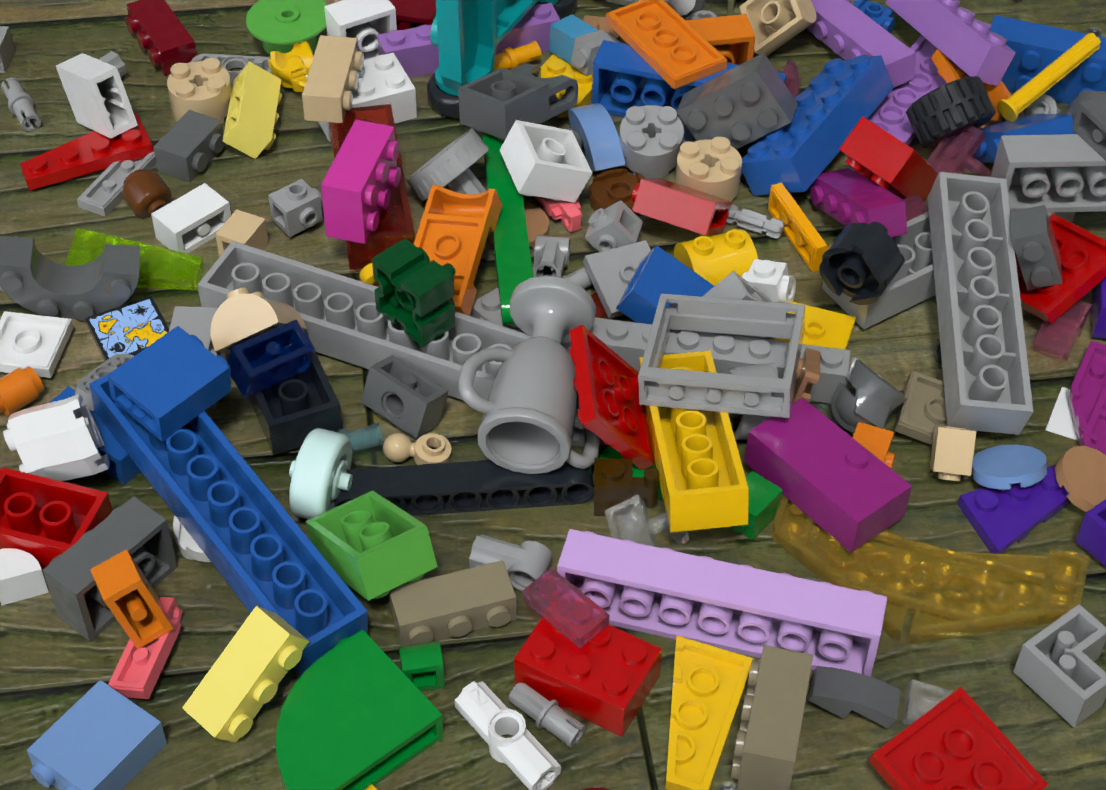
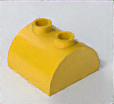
(717, 255)

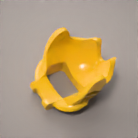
(292, 66)

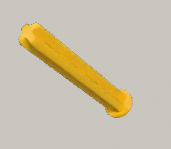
(1048, 77)

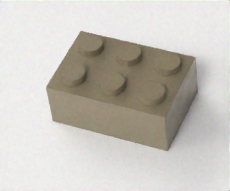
(771, 720)

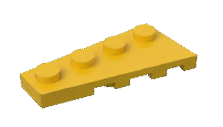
(703, 710)

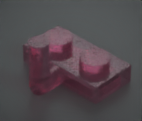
(956, 152)

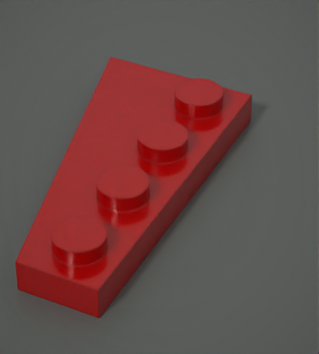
(86, 155)

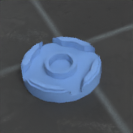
(1008, 465)

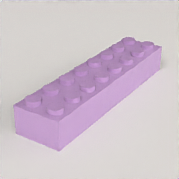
(724, 602)

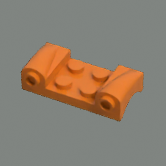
(456, 233)

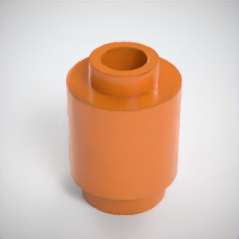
(19, 389)

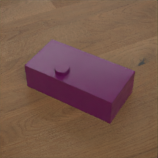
(828, 474)

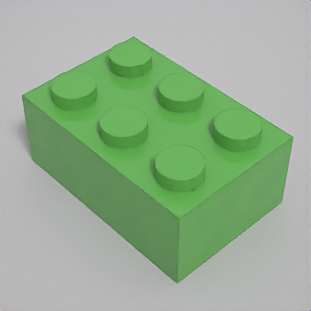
(373, 544)

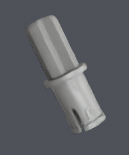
(547, 714)

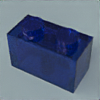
(270, 358)

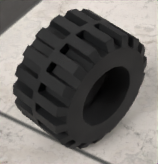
(950, 109)

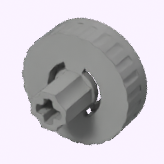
(451, 167)

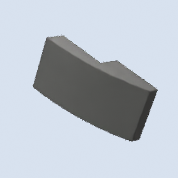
(847, 690)

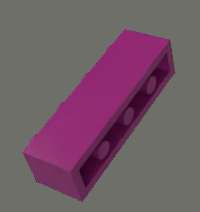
(856, 199)

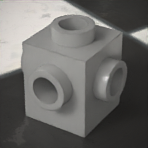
(296, 207)
(613, 227)

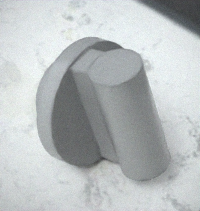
(1043, 105)

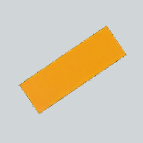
(797, 226)

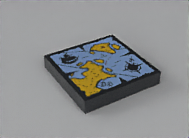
(127, 328)

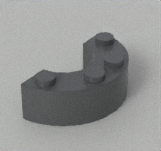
(63, 289)

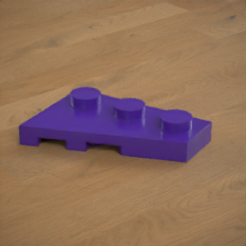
(1010, 514)

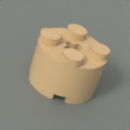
(199, 88)
(710, 167)

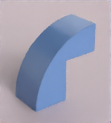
(598, 135)

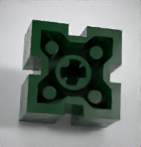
(414, 291)

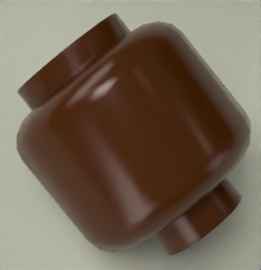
(145, 192)

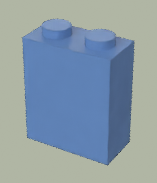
(97, 743)

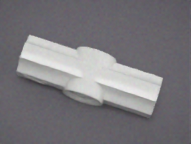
(522, 751)

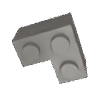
(1063, 666)

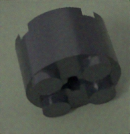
(861, 262)

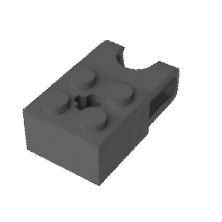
(520, 94)

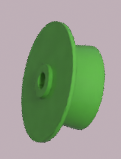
(286, 22)

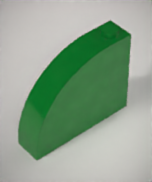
(352, 720)

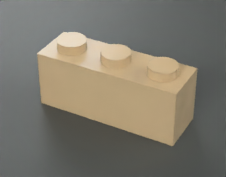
(332, 79)

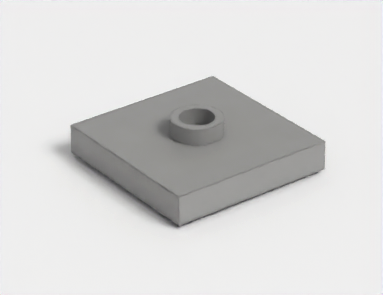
(612, 272)

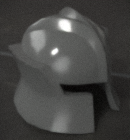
(868, 399)

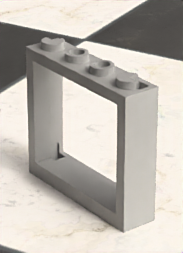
(718, 390)

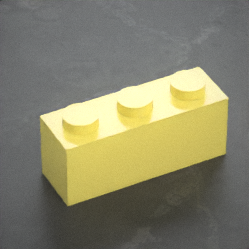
(252, 110)
(246, 675)

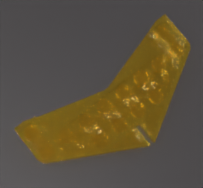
(942, 587)

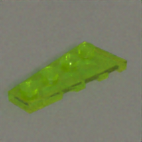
(158, 266)

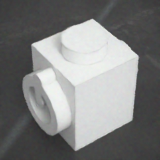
(772, 280)

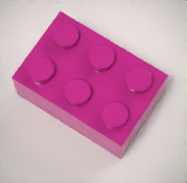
(360, 181)

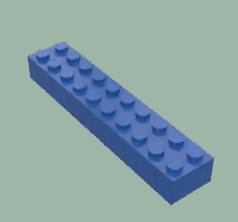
(239, 526)

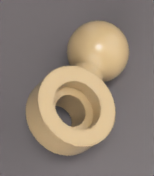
(399, 447)

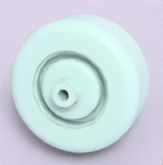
(319, 473)

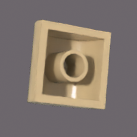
(777, 21)
(246, 317)

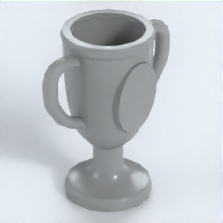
(533, 394)

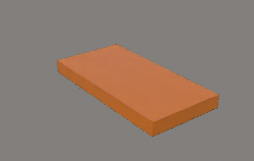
(666, 42)

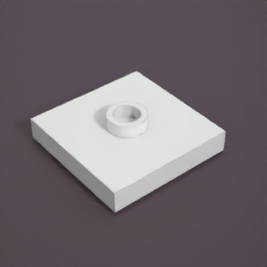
(32, 342)

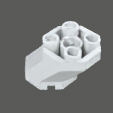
(57, 440)

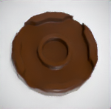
(612, 187)

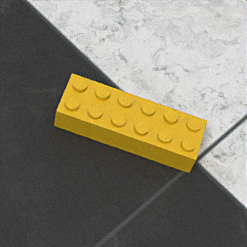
(697, 459)

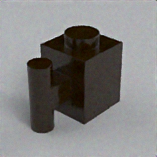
(615, 484)

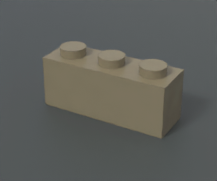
(453, 604)

